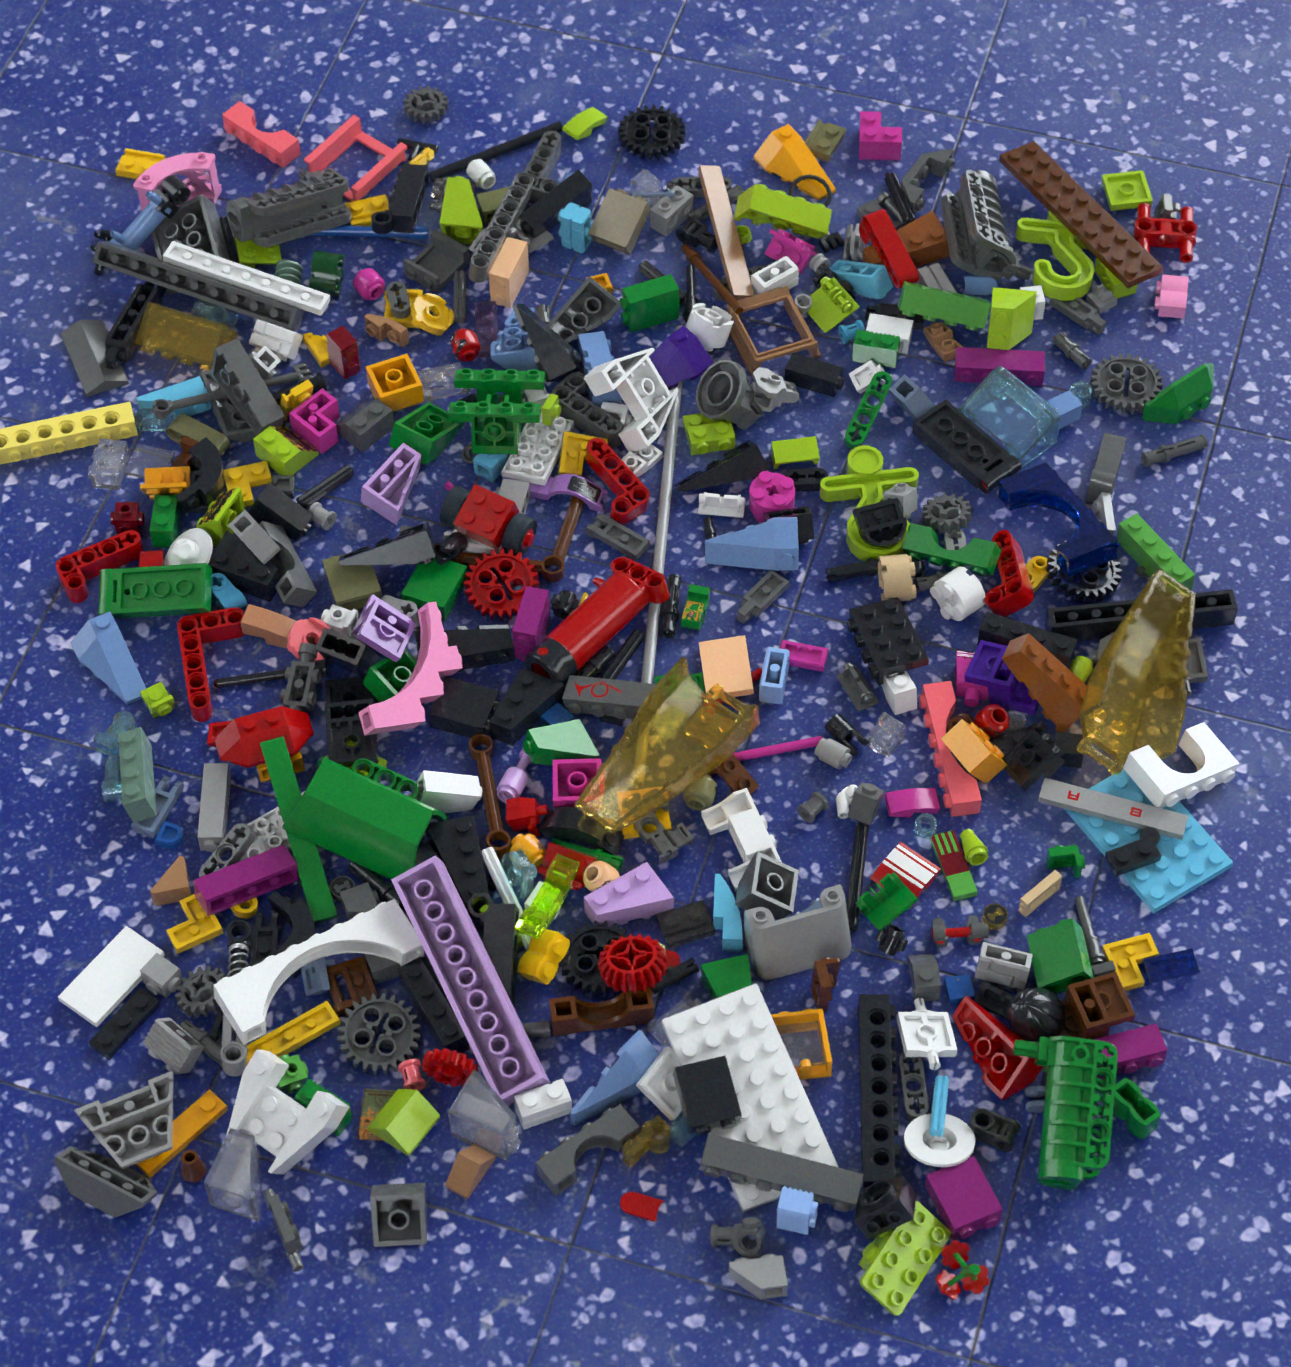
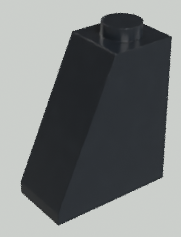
(279, 509)

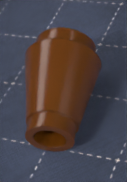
(192, 1167)

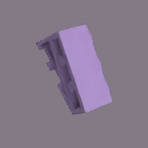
(392, 483)
(629, 898)

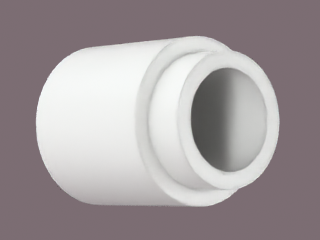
(481, 174)

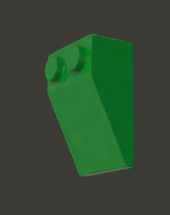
(425, 431)

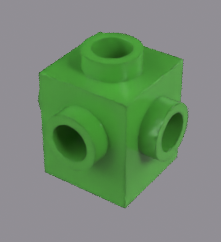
(294, 1076)

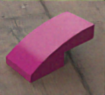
(908, 801)

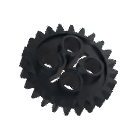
(667, 132)
(1094, 582)
(572, 964)

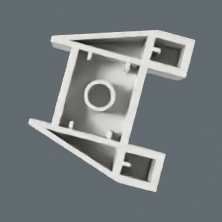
(642, 393)
(277, 1119)

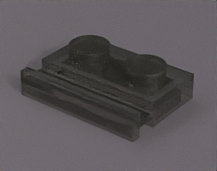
(685, 924)

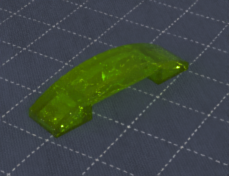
(549, 898)

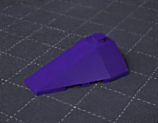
(680, 358)

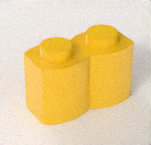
(543, 956)

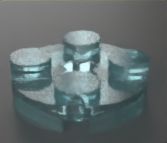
(519, 873)

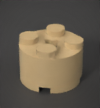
(895, 577)

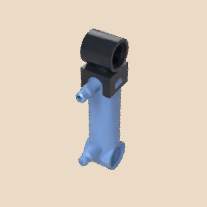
(161, 205)

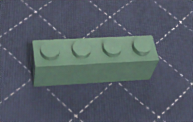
(137, 774)

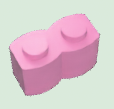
(1172, 296)

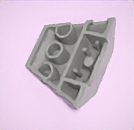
(135, 1123)

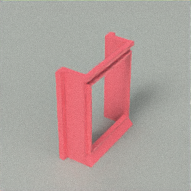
(341, 140)

